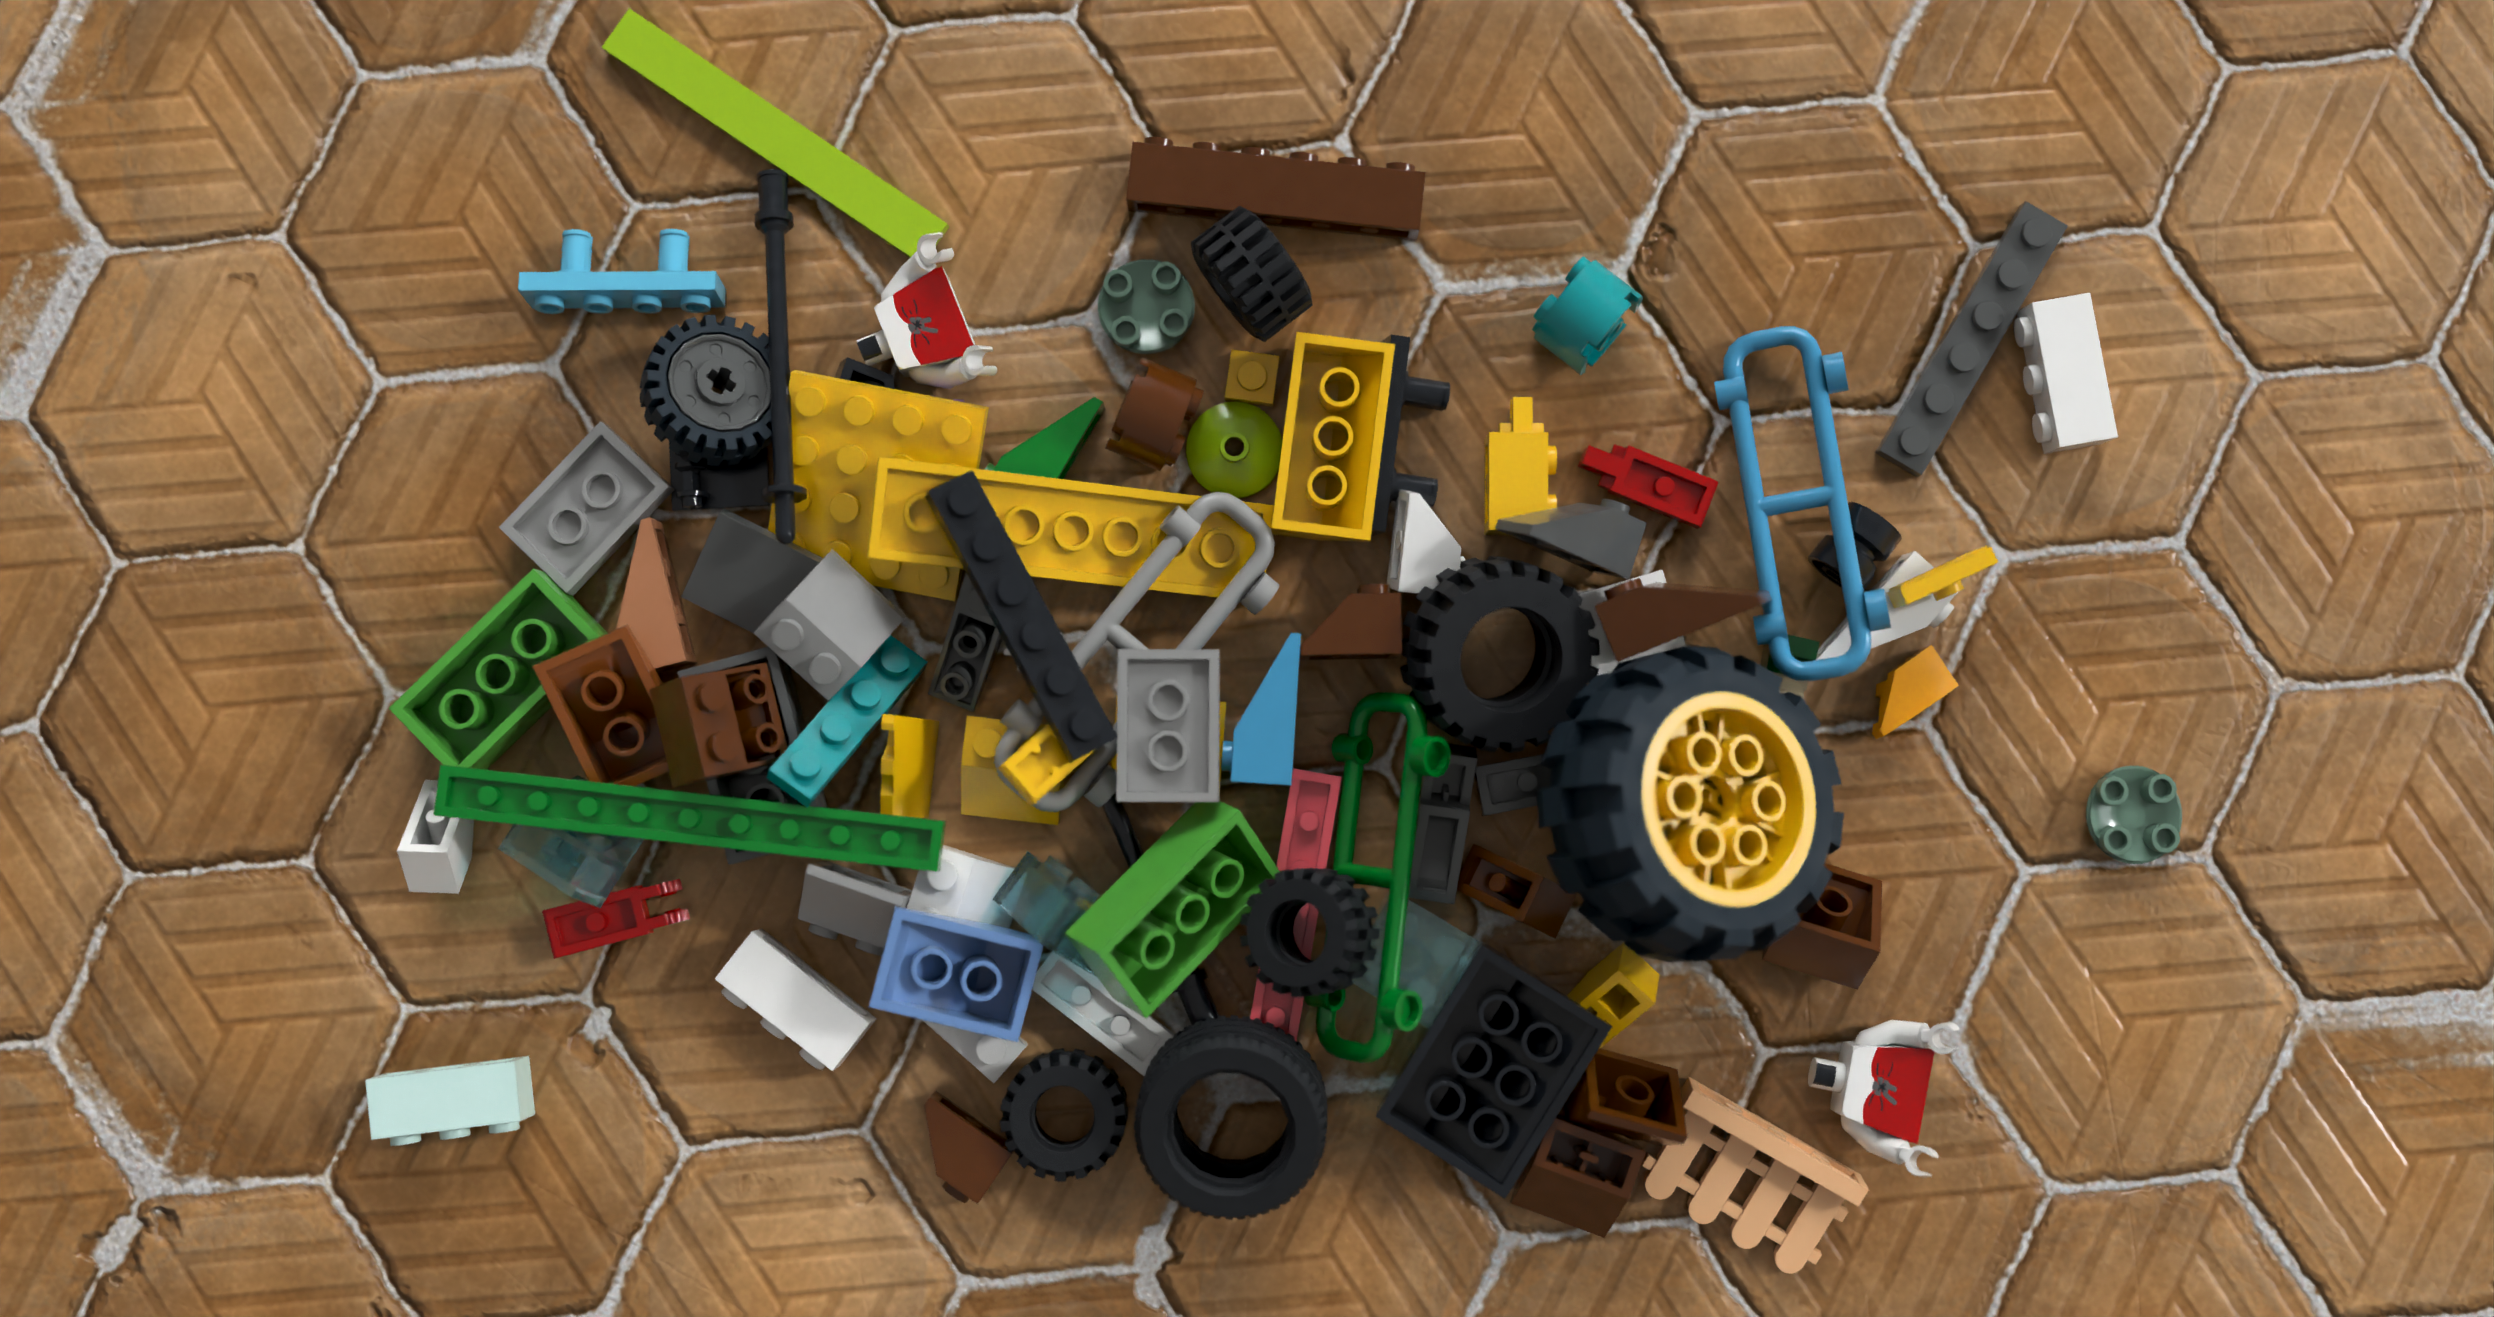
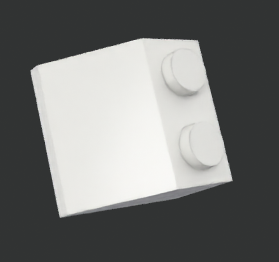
(962, 888)

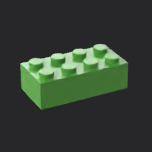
(486, 685)
(1173, 905)

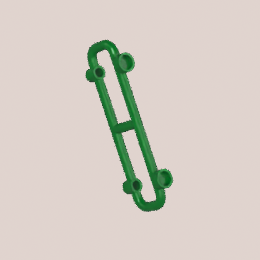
(1422, 757)

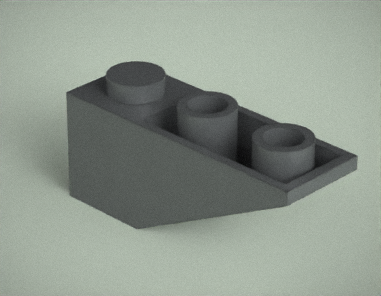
(966, 652)

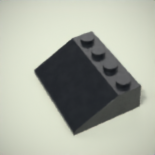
(1493, 1070)

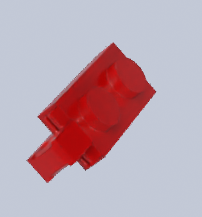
(1651, 482)

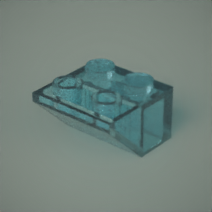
(572, 861)

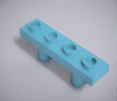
(641, 290)

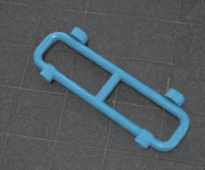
(1864, 610)

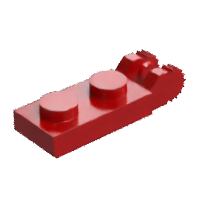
(621, 917)

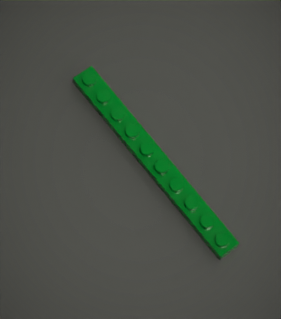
(689, 818)

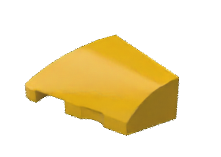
(908, 765)

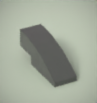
(1443, 828)

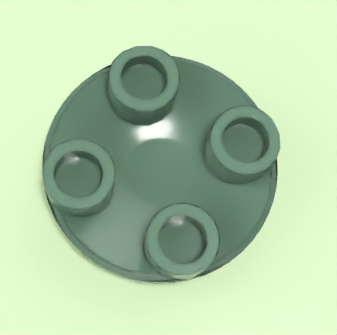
(1146, 306)
(2134, 814)

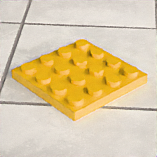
(836, 449)

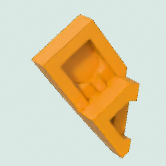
(1911, 689)

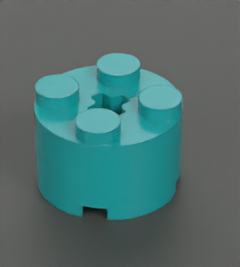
(1586, 315)

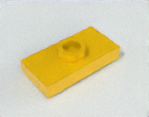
(1943, 579)
(1038, 766)

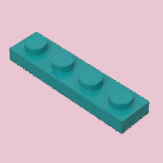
(846, 721)

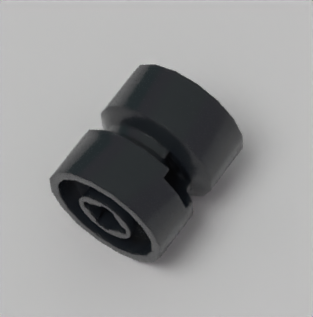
(1873, 540)

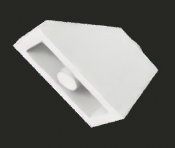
(1419, 546)
(435, 848)

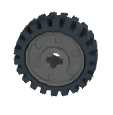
(680, 396)

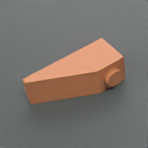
(654, 603)

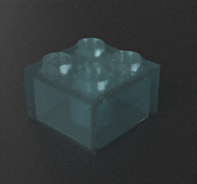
(1431, 958)

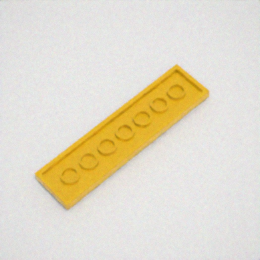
(1061, 527)

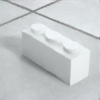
(2065, 373)
(794, 1000)

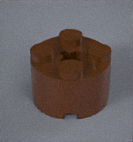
(1153, 415)

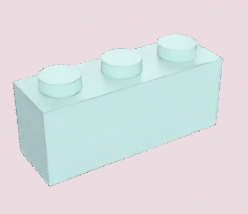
(450, 1100)

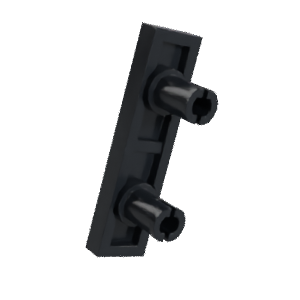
(1410, 392)

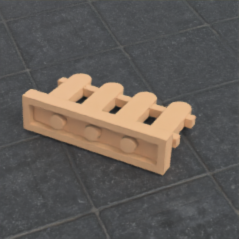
(1777, 1178)

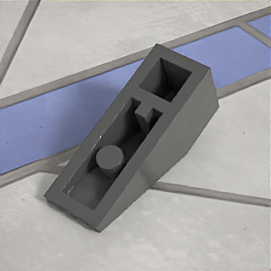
(1585, 534)

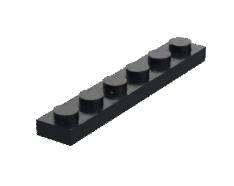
(1020, 616)

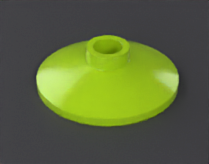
(1230, 474)

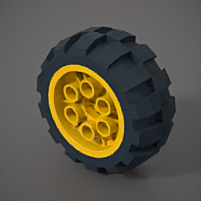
(1609, 804)

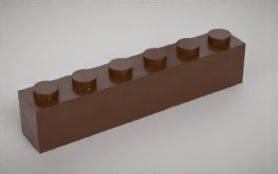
(1278, 190)

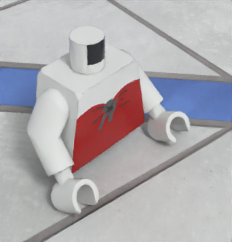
(925, 324)
(1884, 1087)

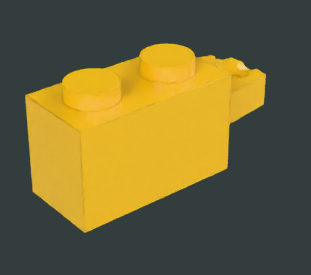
(1517, 467)

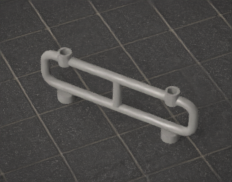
(1249, 587)

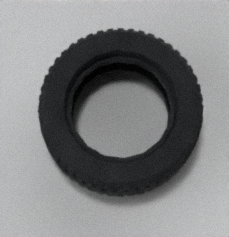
(1231, 1185)

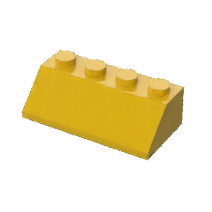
(1332, 438)

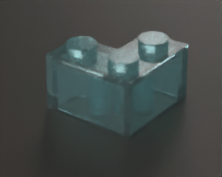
(1047, 903)

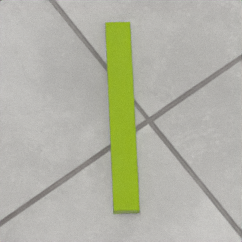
(771, 134)

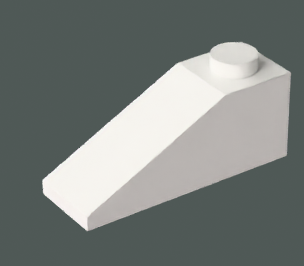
(1902, 619)

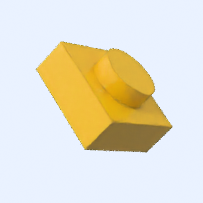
(1252, 378)

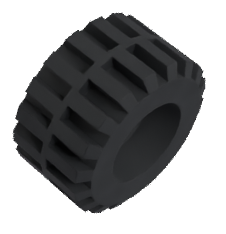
(1252, 273)
(1273, 941)
(1051, 1155)

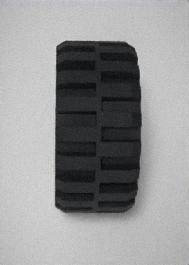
(1557, 671)

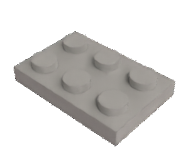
(586, 508)
(1168, 725)

